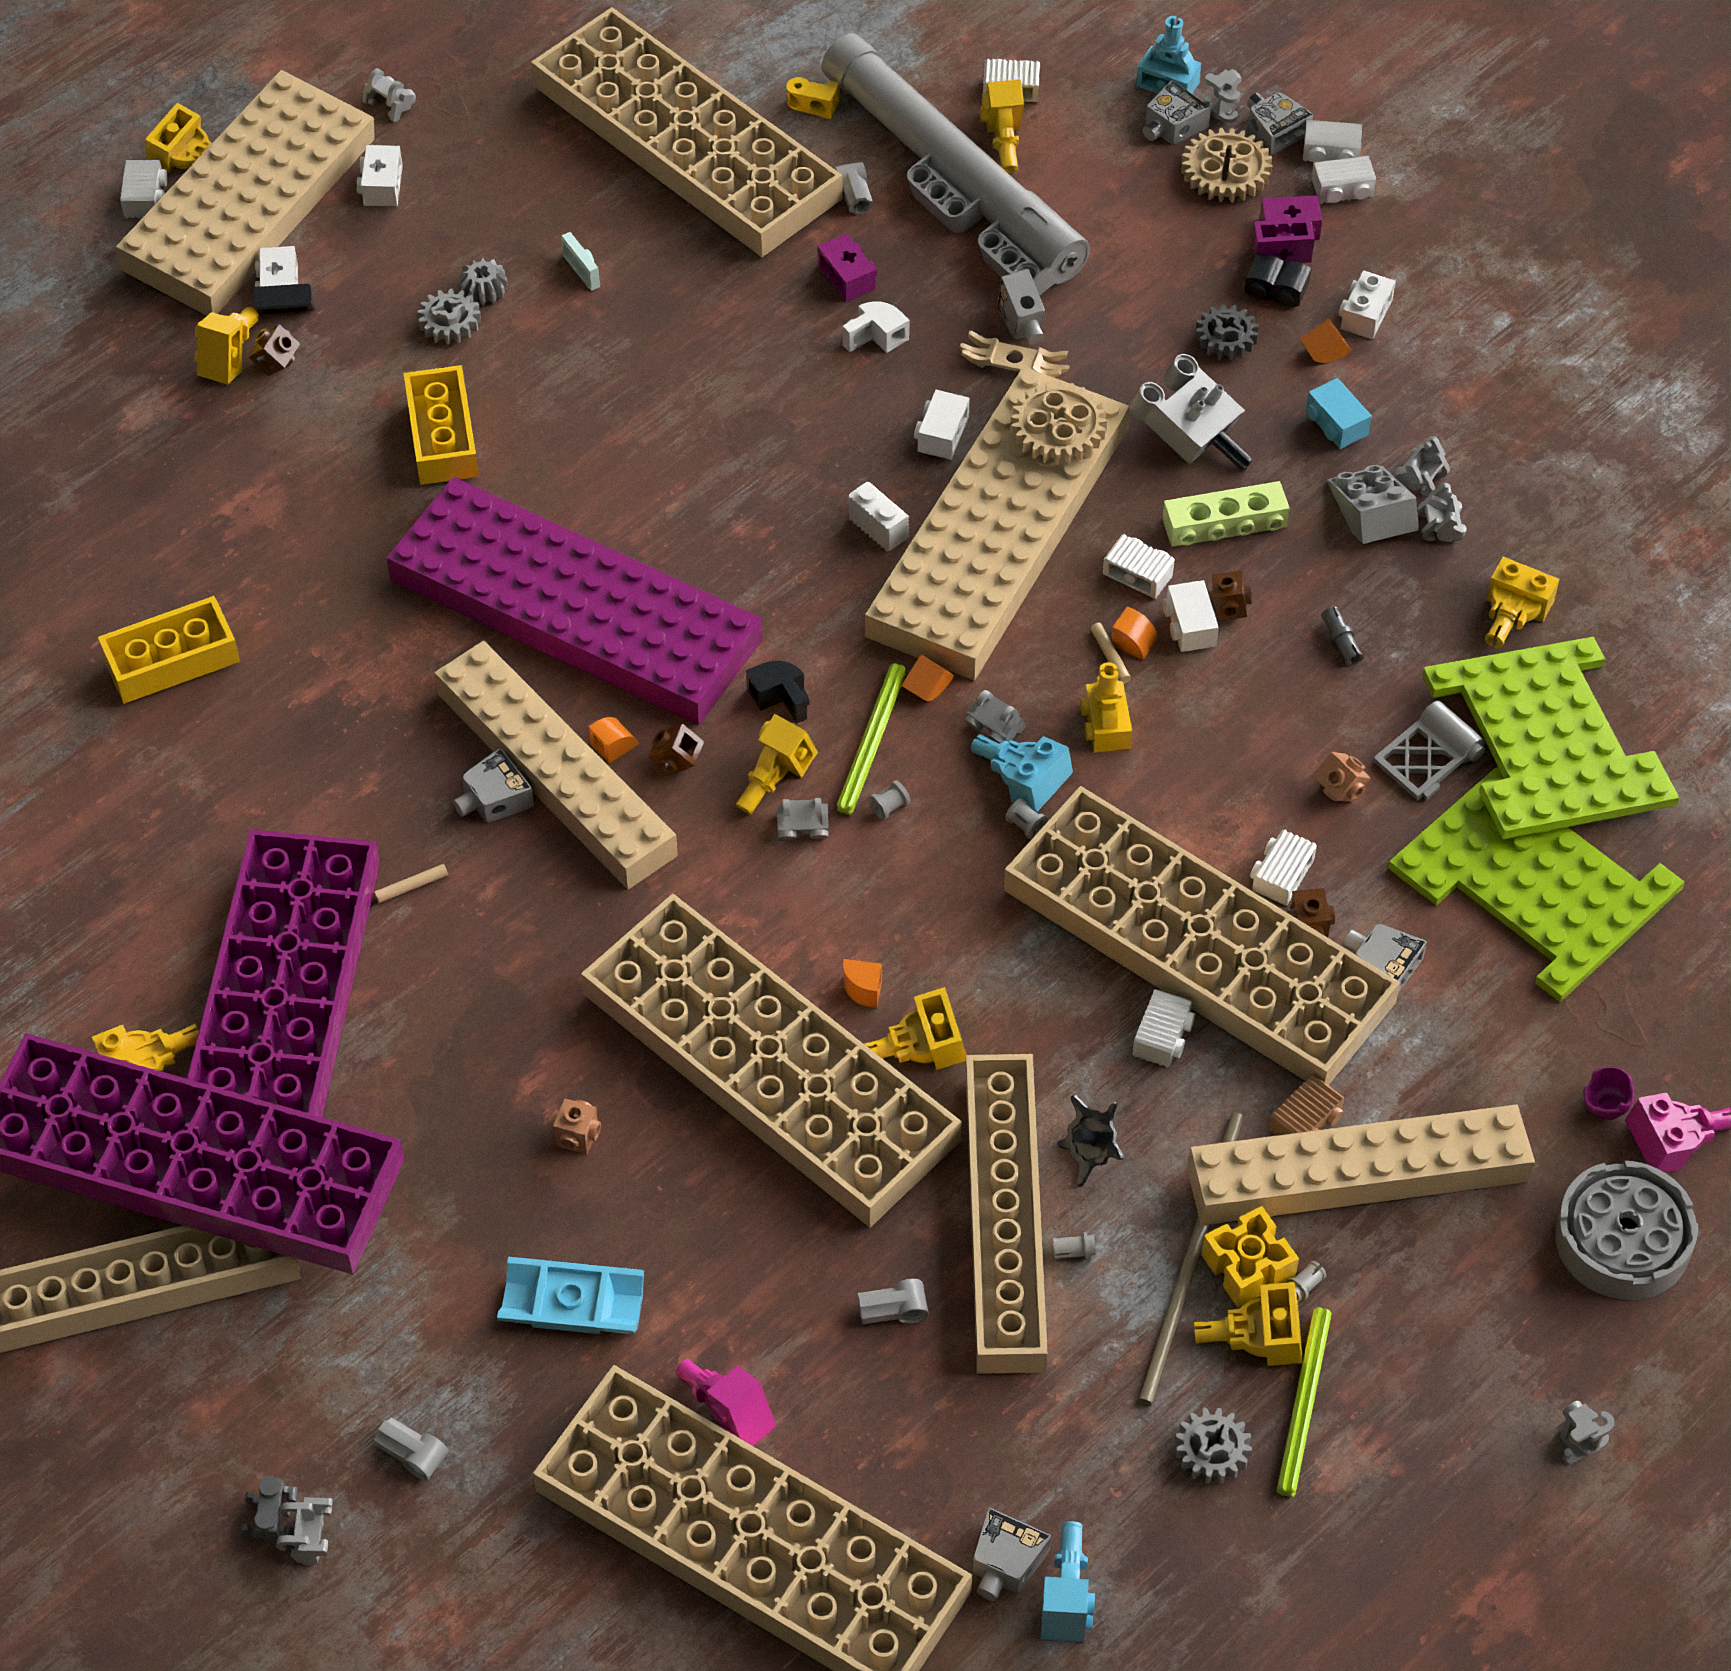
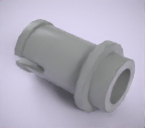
(1074, 1246)
(1306, 1281)

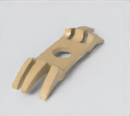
(995, 353)

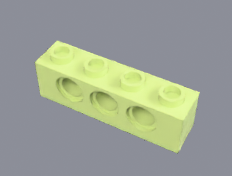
(1225, 514)

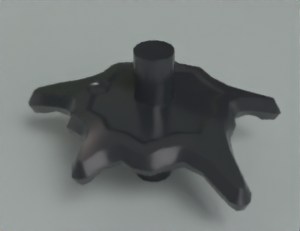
(1091, 1138)

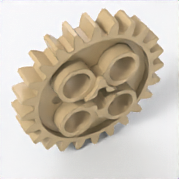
(1205, 162)
(1058, 422)

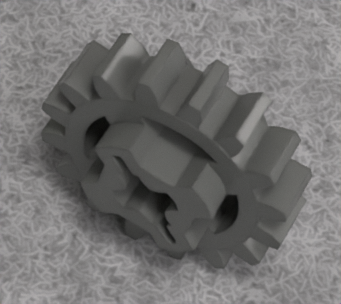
(1226, 332)

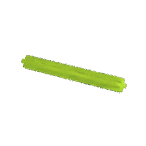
(871, 739)
(1304, 1402)

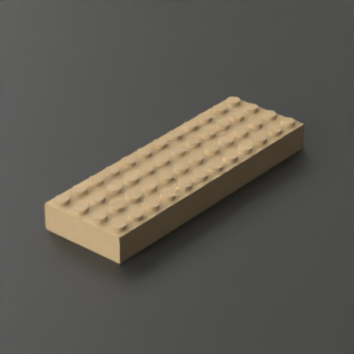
(687, 131)
(986, 540)
(1201, 937)
(772, 1059)
(751, 1531)

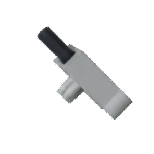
(1194, 415)

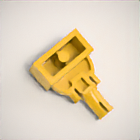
(1003, 113)
(177, 139)
(221, 344)
(1519, 595)
(1106, 712)
(784, 750)
(925, 1034)
(144, 1048)
(1261, 1326)

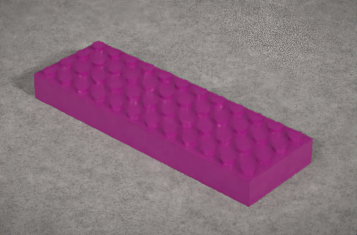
(575, 600)
(286, 968)
(194, 1153)

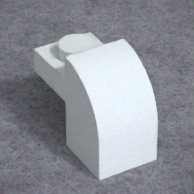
(877, 322)

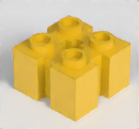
(1249, 1256)

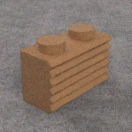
(1308, 1109)

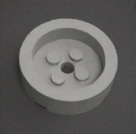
(1627, 1261)

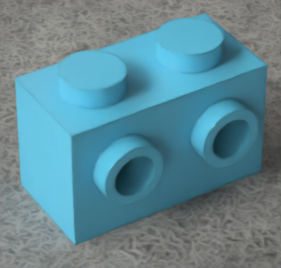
(1338, 413)

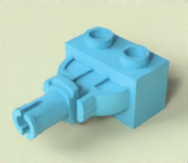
(1169, 61)
(1027, 768)
(1066, 1600)

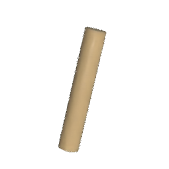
(1110, 651)
(410, 883)

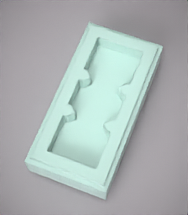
(580, 261)

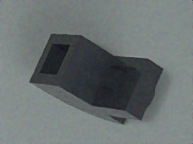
(777, 683)

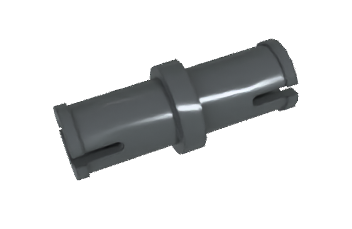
(1342, 636)

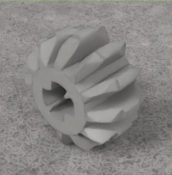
(483, 281)

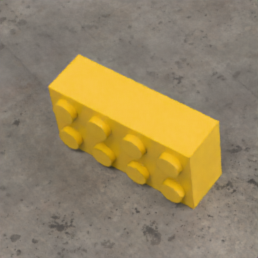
(441, 424)
(169, 649)

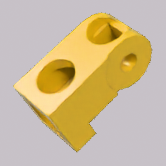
(813, 97)

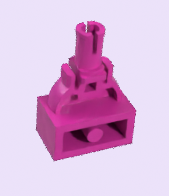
(1672, 1130)
(732, 1399)

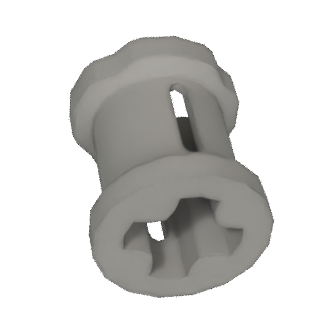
(889, 800)
(1025, 818)

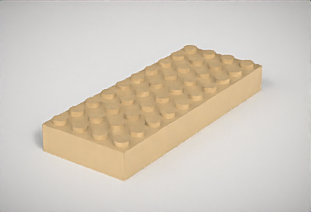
(245, 193)

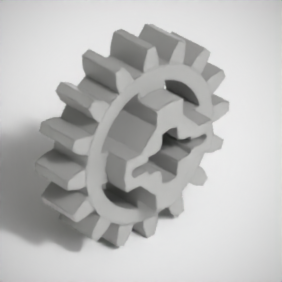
(449, 316)
(1220, 1458)

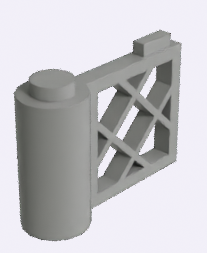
(1448, 735)

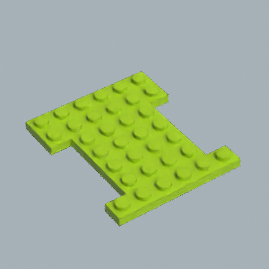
(1550, 740)
(1539, 884)

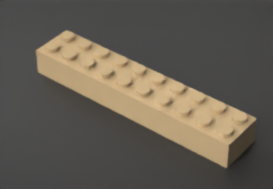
(557, 765)
(1360, 1164)
(1005, 1215)
(130, 1283)

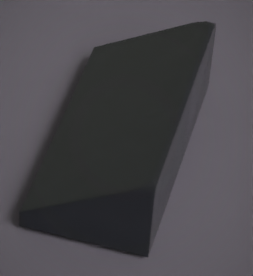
(283, 298)

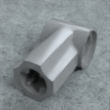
(855, 187)
(902, 1302)
(418, 1452)

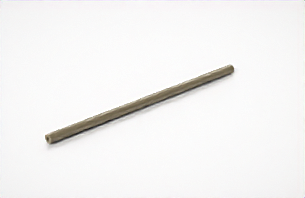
(1181, 1289)

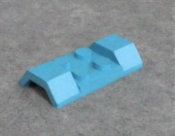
(572, 1296)

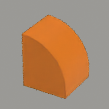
(1326, 343)
(1134, 634)
(927, 679)
(611, 738)
(862, 981)

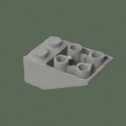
(1374, 504)

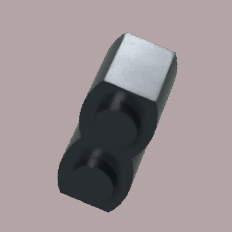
(1277, 280)

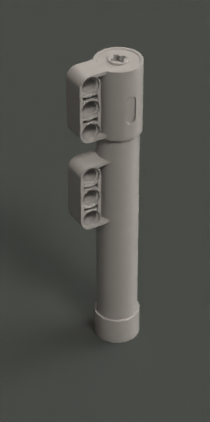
(958, 174)

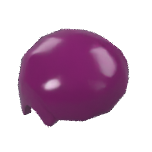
(1609, 1093)

